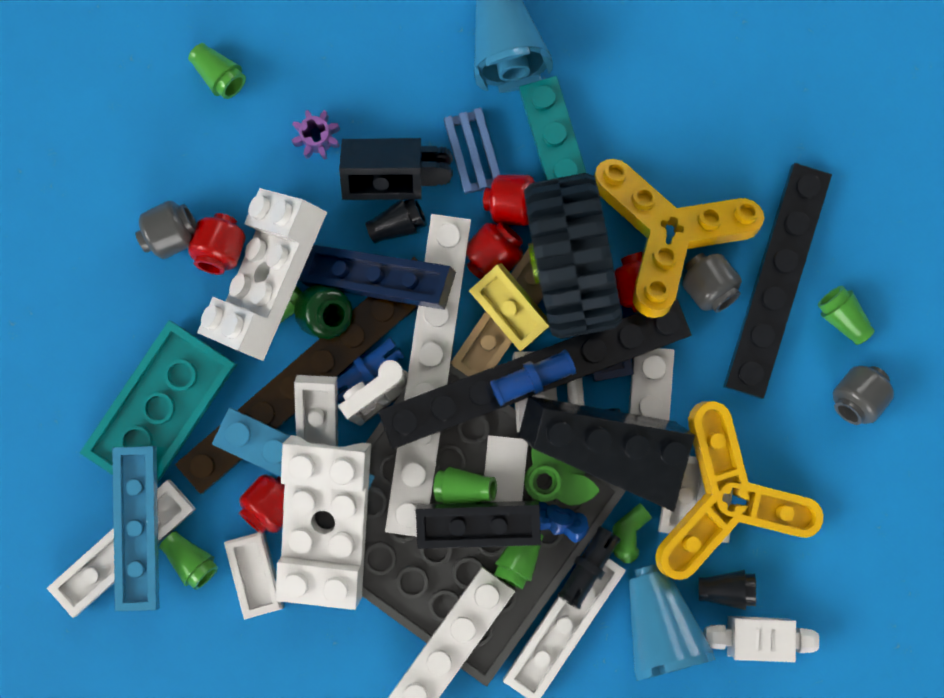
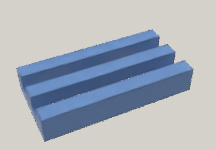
(464, 119)

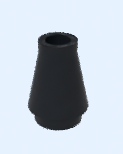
(398, 220)
(729, 589)

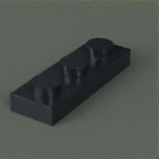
(478, 524)

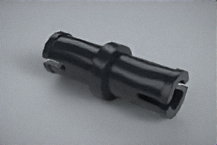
(589, 567)

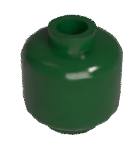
(323, 312)

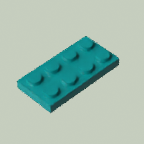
(161, 399)

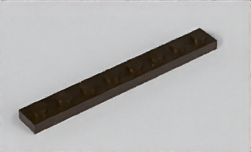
(276, 400)

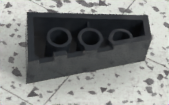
(615, 446)

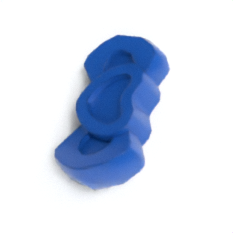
(563, 521)

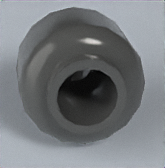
(166, 229)
(711, 282)
(863, 395)

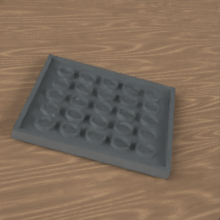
(424, 584)

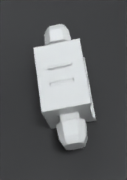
(762, 639)

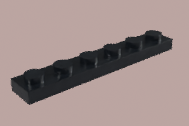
(777, 281)

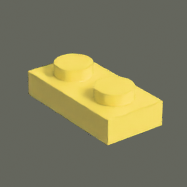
(510, 307)

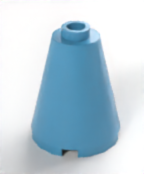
(507, 46)
(663, 627)

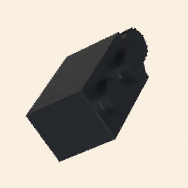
(391, 168)

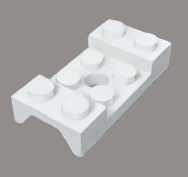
(267, 275)
(317, 562)

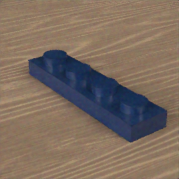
(379, 276)

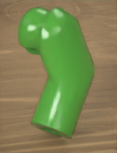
(626, 530)

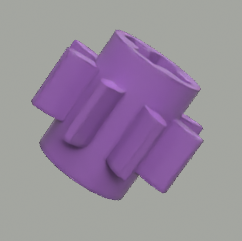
(326, 130)

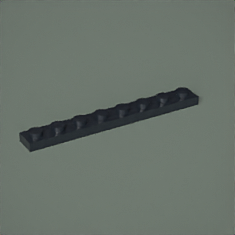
(474, 395)

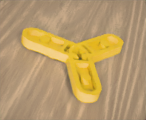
(693, 228)
(709, 519)

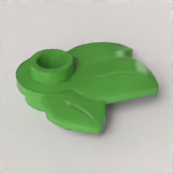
(567, 482)

